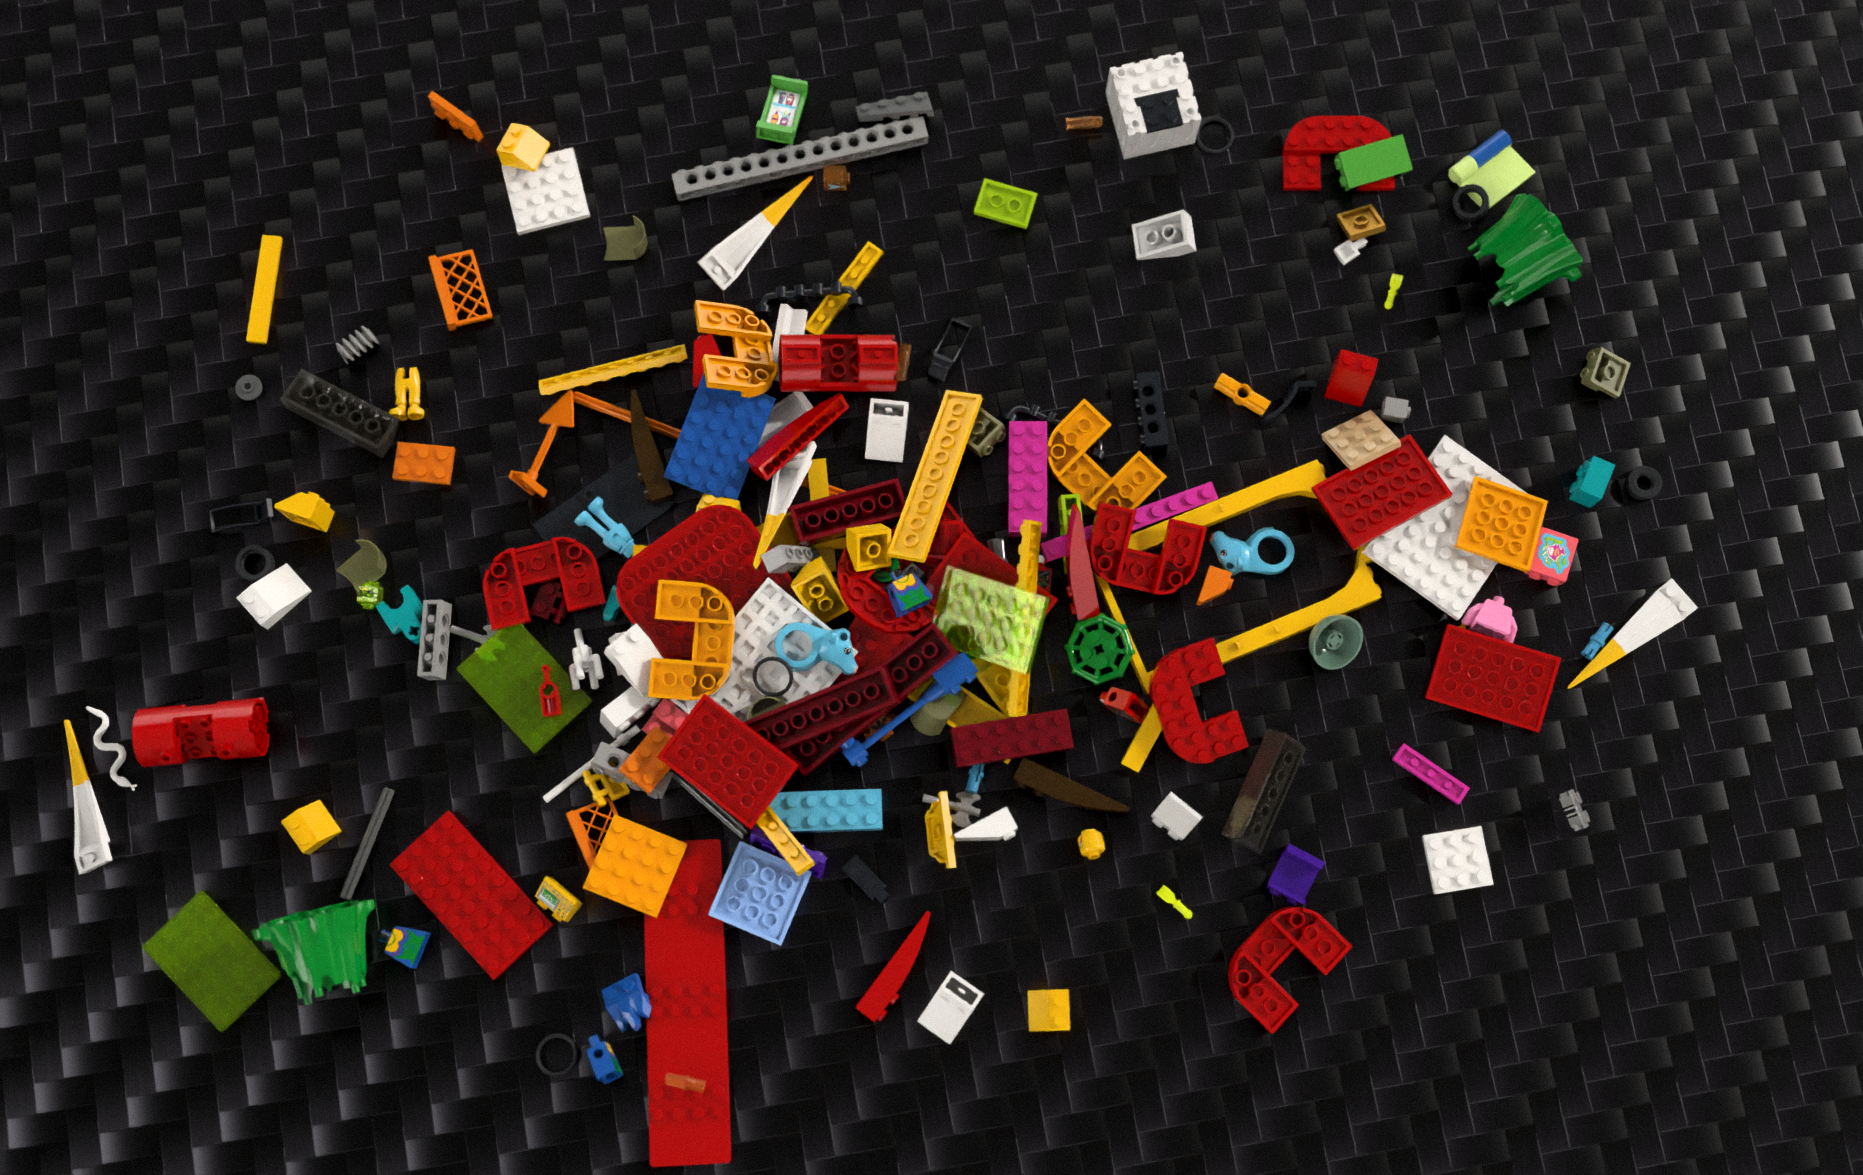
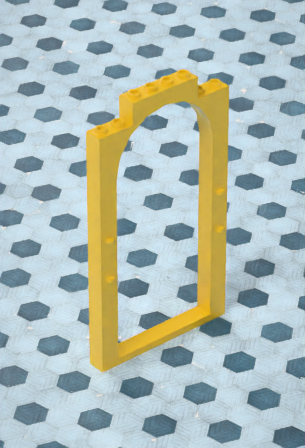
(1299, 481)

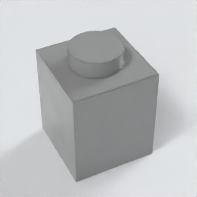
(1395, 410)

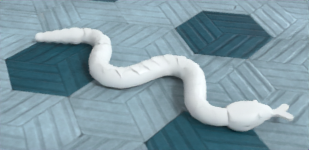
(122, 781)

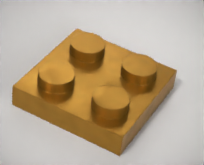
(1361, 222)

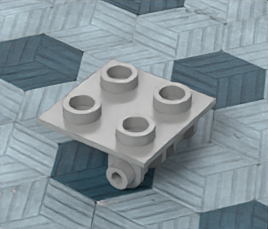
(1582, 816)

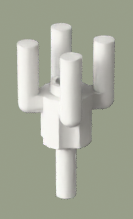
(584, 662)

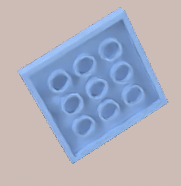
(759, 893)

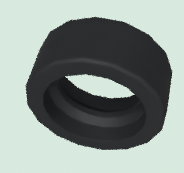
(1468, 189)
(245, 553)

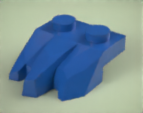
(627, 1002)

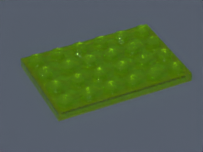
(990, 618)
(509, 679)
(211, 961)

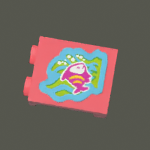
(1552, 557)

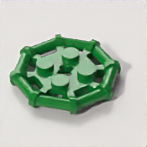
(1110, 648)

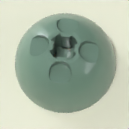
(1335, 641)

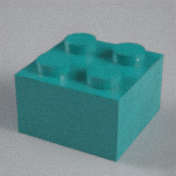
(1591, 481)

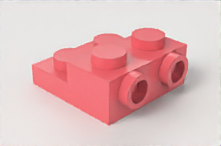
(666, 717)

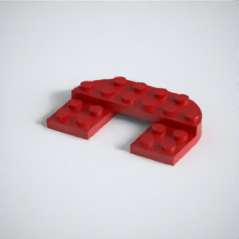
(1327, 135)
(538, 564)
(1139, 569)
(1177, 711)
(1265, 951)

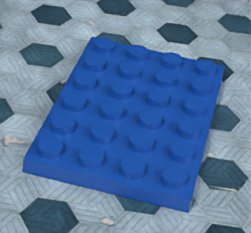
(718, 440)

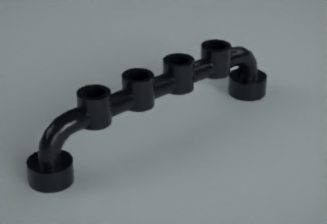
(800, 292)
(1033, 412)

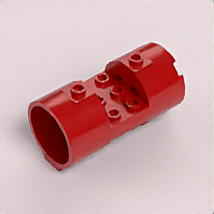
(837, 363)
(215, 730)

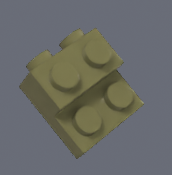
(1605, 372)
(985, 433)

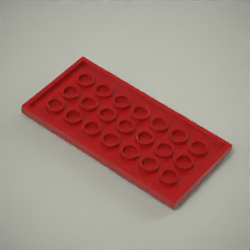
(471, 895)

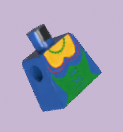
(907, 593)
(405, 944)
(607, 1066)

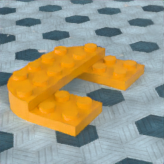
(753, 365)
(1083, 476)
(711, 643)

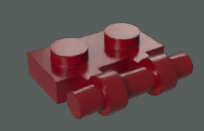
(546, 600)

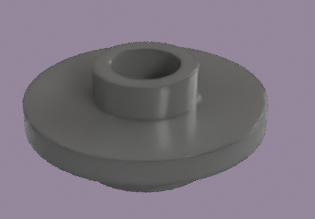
(248, 387)

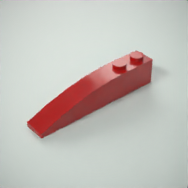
(795, 437)
(1079, 570)
(890, 980)

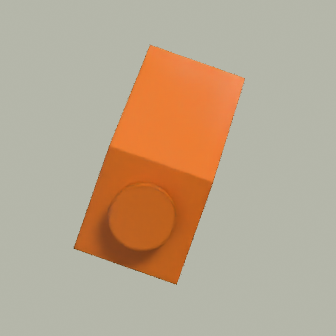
(1214, 584)

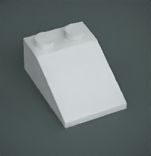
(1164, 236)
(274, 595)
(633, 656)
(1175, 817)
(994, 827)

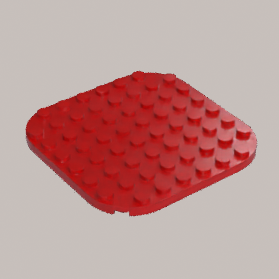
(706, 548)

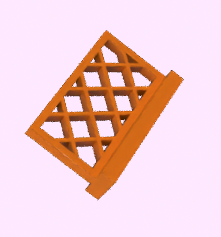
(444, 292)
(580, 832)

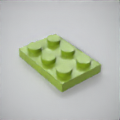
(1005, 203)

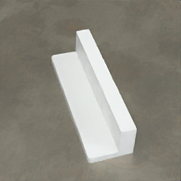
(789, 322)

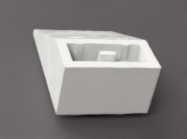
(886, 430)
(950, 1007)

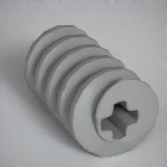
(356, 343)

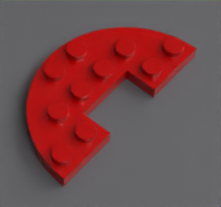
(873, 604)

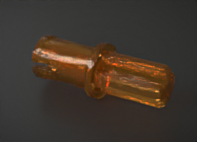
(1083, 122)
(903, 361)
(685, 1082)

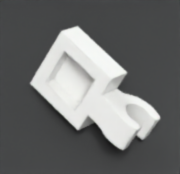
(1348, 251)

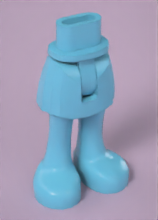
(616, 538)

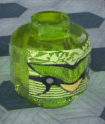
(370, 594)

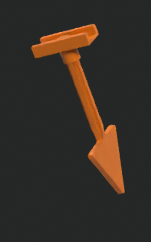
(558, 415)

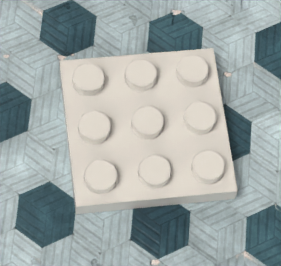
(1457, 860)

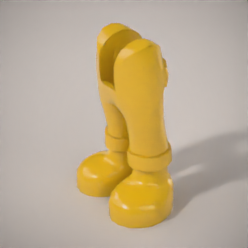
(402, 385)

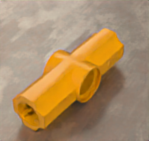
(1231, 388)

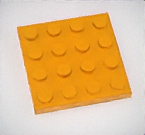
(1501, 524)
(635, 866)

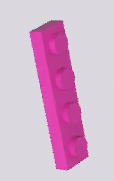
(1430, 774)

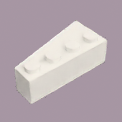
(625, 711)

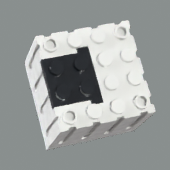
(1153, 105)

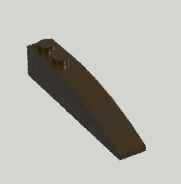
(647, 455)
(1055, 786)

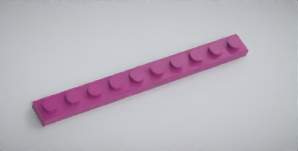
(1144, 516)

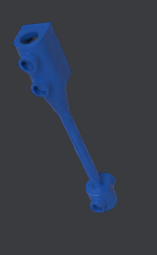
(947, 681)

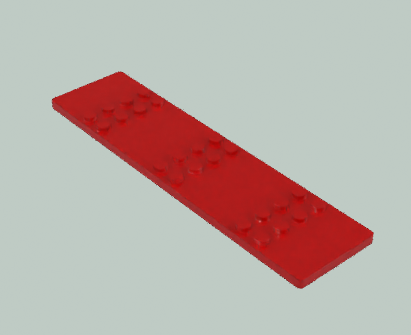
(688, 1016)

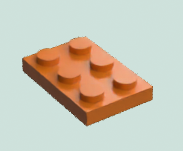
(456, 118)
(423, 463)
(643, 765)

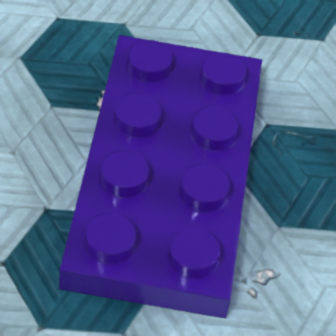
(761, 841)

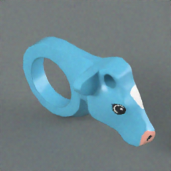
(1243, 556)
(828, 645)

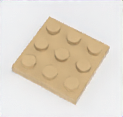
(1361, 440)

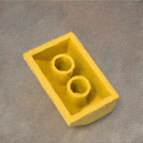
(307, 510)
(819, 591)

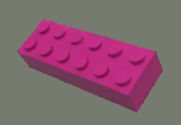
(1027, 475)

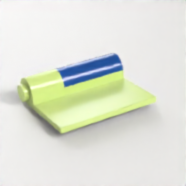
(1492, 167)

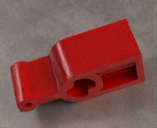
(550, 704)

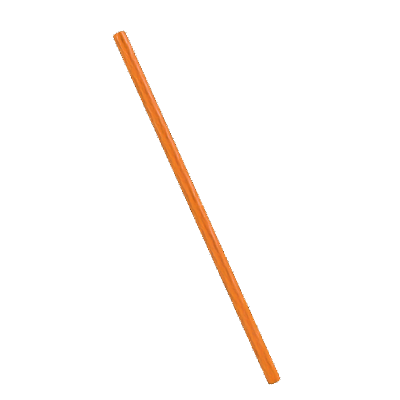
(654, 425)

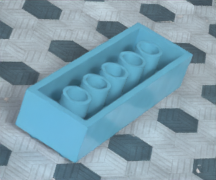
(830, 810)

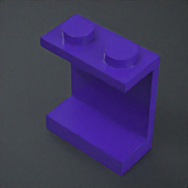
(1294, 875)

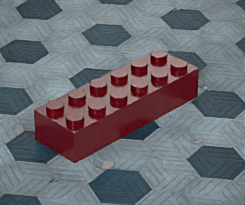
(830, 516)
(1011, 738)

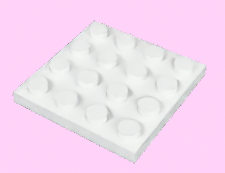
(548, 195)

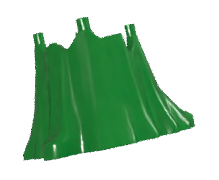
(1529, 249)
(321, 946)

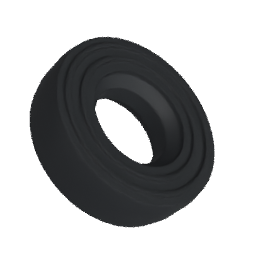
(1652, 475)

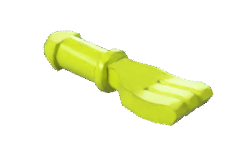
(1395, 283)
(1169, 897)

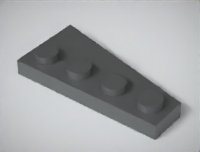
(895, 108)

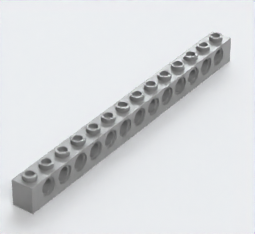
(795, 166)

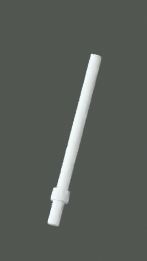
(621, 740)

